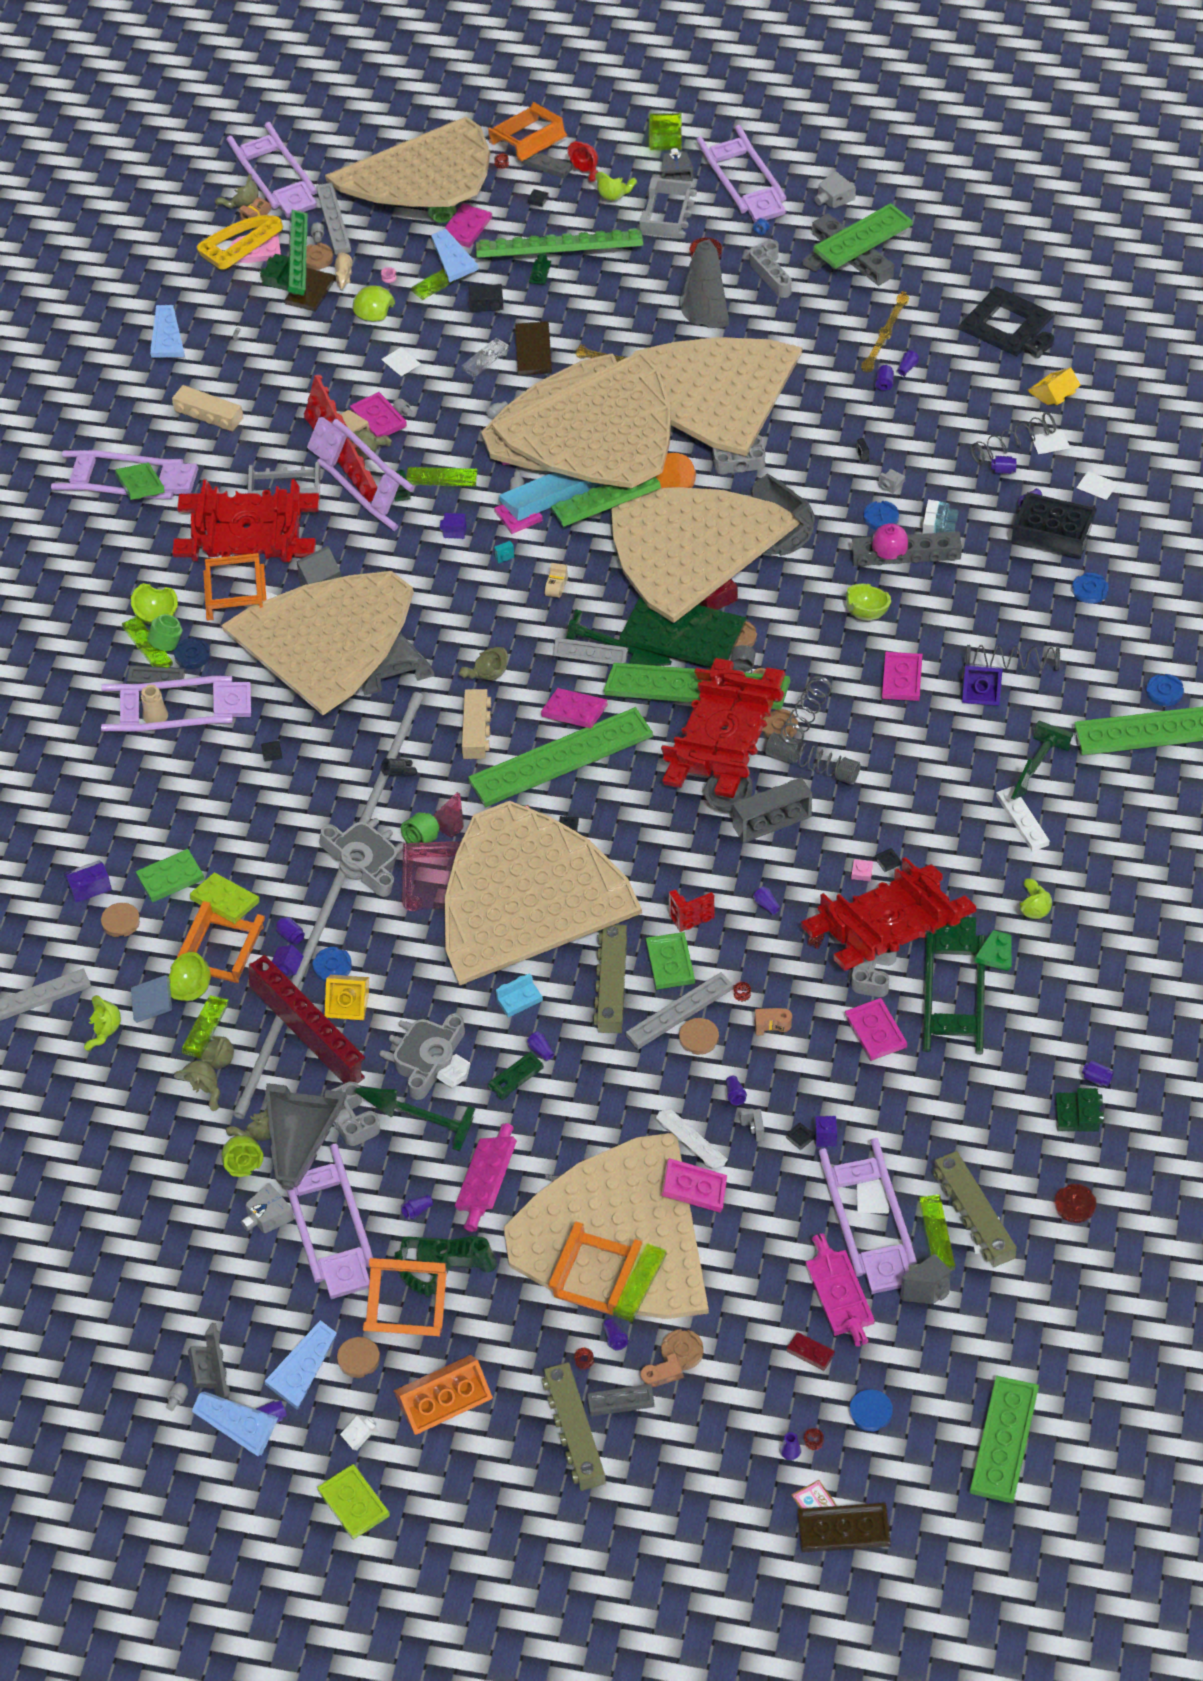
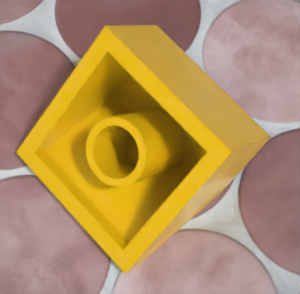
(1055, 386)
(346, 997)

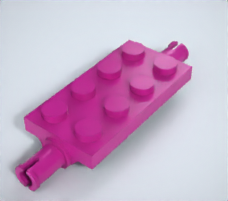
(485, 1175)
(839, 1291)

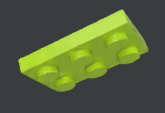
(225, 897)
(353, 1501)

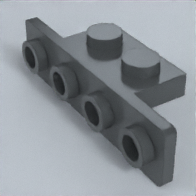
(208, 1365)

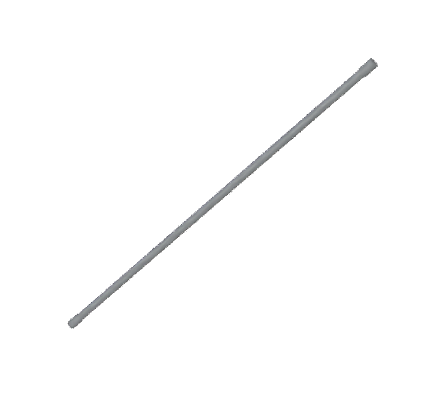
(244, 1102)

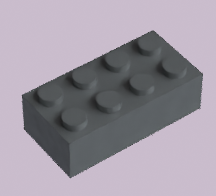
(772, 810)

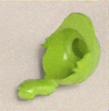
(611, 188)
(1038, 903)
(105, 1019)

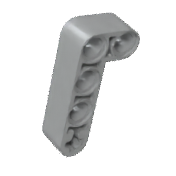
(763, 261)

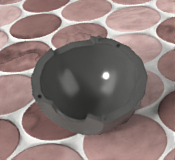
(725, 803)

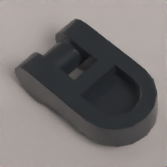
(1044, 342)

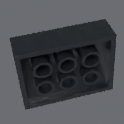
(1053, 525)

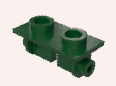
(540, 269)

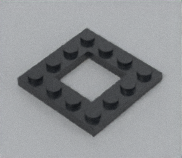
(1035, 321)

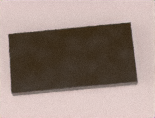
(533, 348)
(844, 1527)

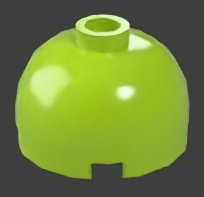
(241, 1155)

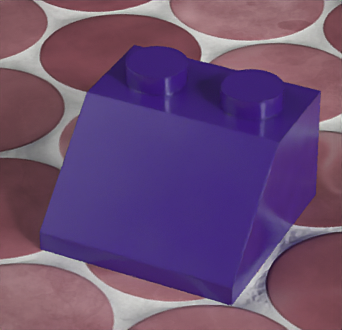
(982, 684)
(88, 881)

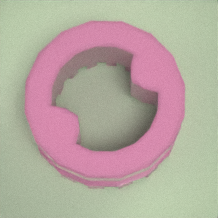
(388, 271)

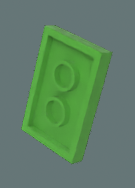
(139, 481)
(170, 875)
(670, 960)

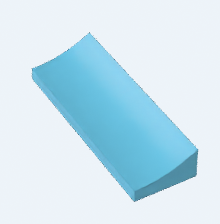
(543, 493)

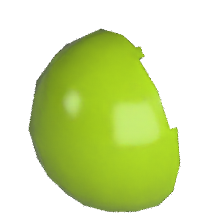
(372, 303)
(867, 601)
(151, 602)
(189, 977)

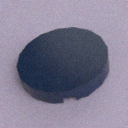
(192, 653)

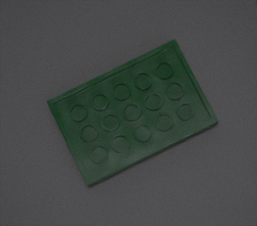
(694, 637)

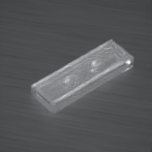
(485, 357)

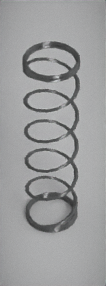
(1016, 437)
(1056, 656)
(811, 690)

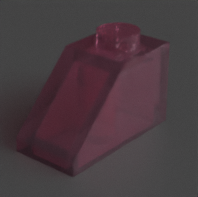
(450, 816)

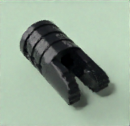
(398, 767)

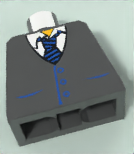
(677, 166)

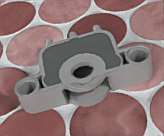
(368, 846)
(417, 1049)

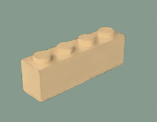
(207, 408)
(475, 724)

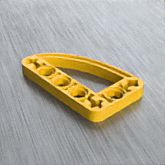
(266, 224)

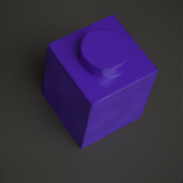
(453, 525)
(288, 959)
(826, 1131)

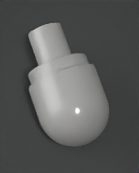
(317, 231)
(402, 407)
(495, 409)
(516, 481)
(177, 1395)

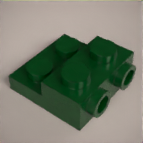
(276, 272)
(1079, 1110)

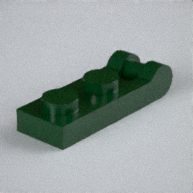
(515, 1075)

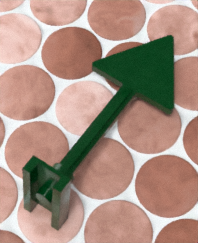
(640, 656)
(1050, 736)
(386, 1102)

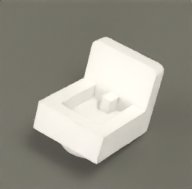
(455, 1072)
(359, 1431)

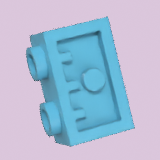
(518, 995)

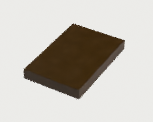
(316, 288)

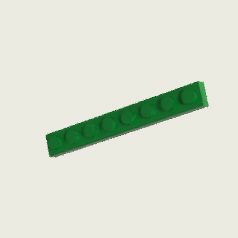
(297, 252)

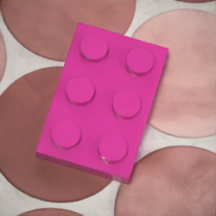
(468, 224)
(380, 414)
(902, 676)
(574, 708)
(875, 1029)
(694, 1185)

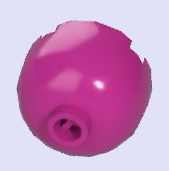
(890, 541)

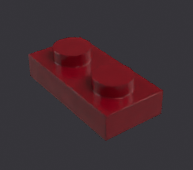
(810, 1351)

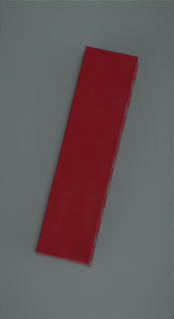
(303, 1020)

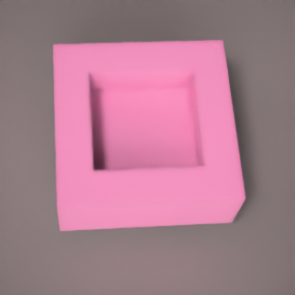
(862, 870)

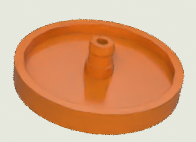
(677, 472)

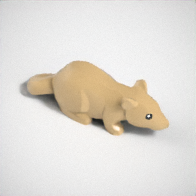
(343, 269)

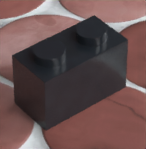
(486, 298)

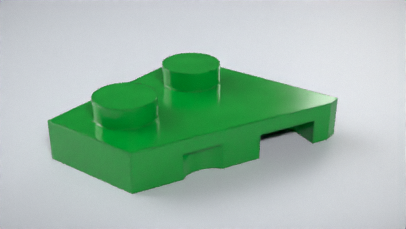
(996, 951)

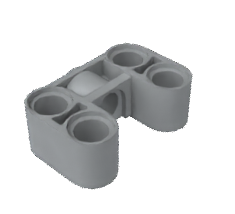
(729, 462)
(868, 980)
(347, 1121)

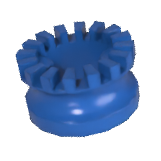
(764, 226)

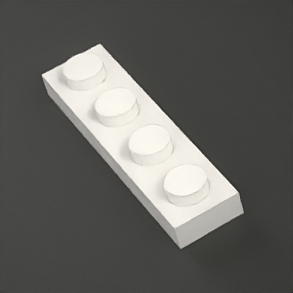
(1023, 819)
(691, 1138)

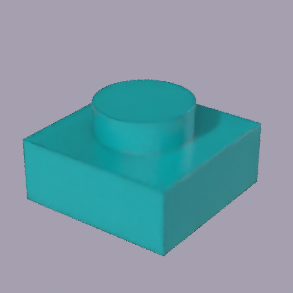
(504, 552)

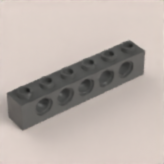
(869, 263)
(920, 549)

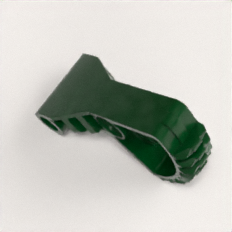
(460, 1252)

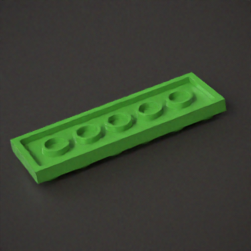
(862, 236)
(599, 500)
(1004, 1439)

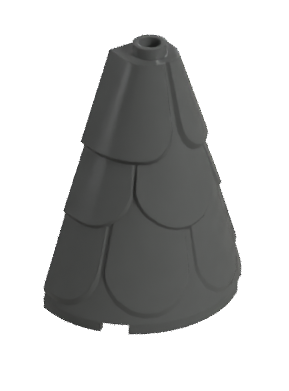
(703, 291)
(775, 491)
(400, 659)
(298, 1129)

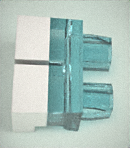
(937, 518)

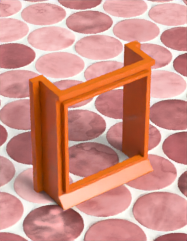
(535, 142)
(235, 601)
(198, 930)
(576, 1239)
(377, 1266)

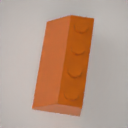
(443, 1394)

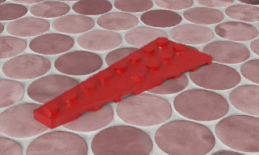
(321, 406)

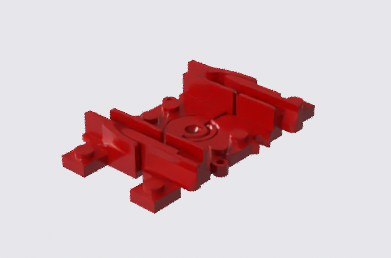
(265, 515)
(730, 702)
(888, 914)

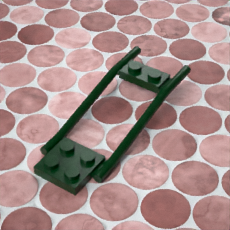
(956, 941)

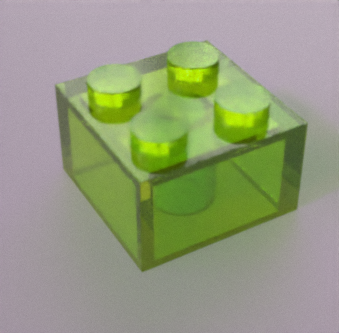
(665, 131)

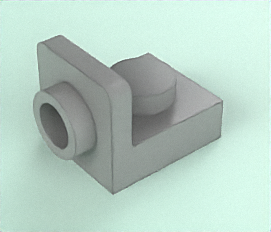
(891, 480)
(754, 1119)

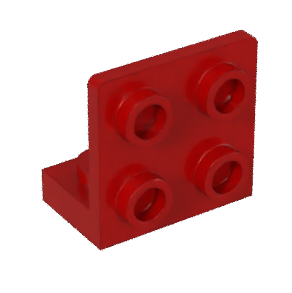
(691, 913)

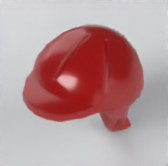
(584, 158)

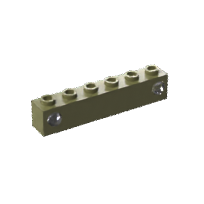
(612, 979)
(975, 1209)
(574, 1426)

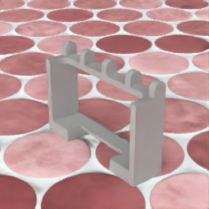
(667, 229)
(286, 474)

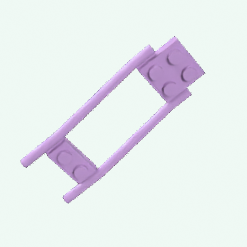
(294, 196)
(759, 204)
(328, 442)
(175, 475)
(229, 701)
(885, 1265)
(342, 1271)

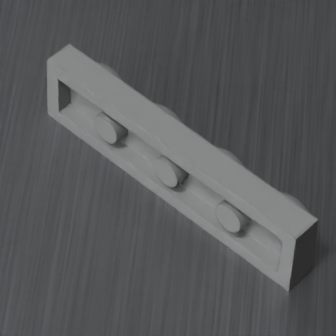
(590, 651)

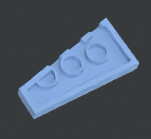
(453, 256)
(166, 335)
(300, 1367)
(239, 1422)

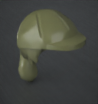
(245, 195)
(371, 441)
(489, 665)
(218, 1052)
(201, 1076)
(257, 1130)

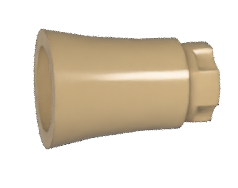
(153, 705)

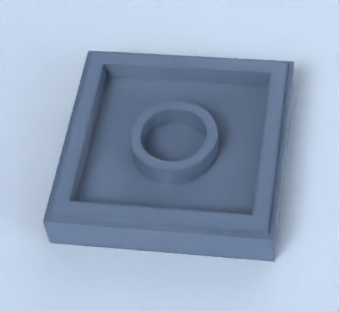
(151, 999)

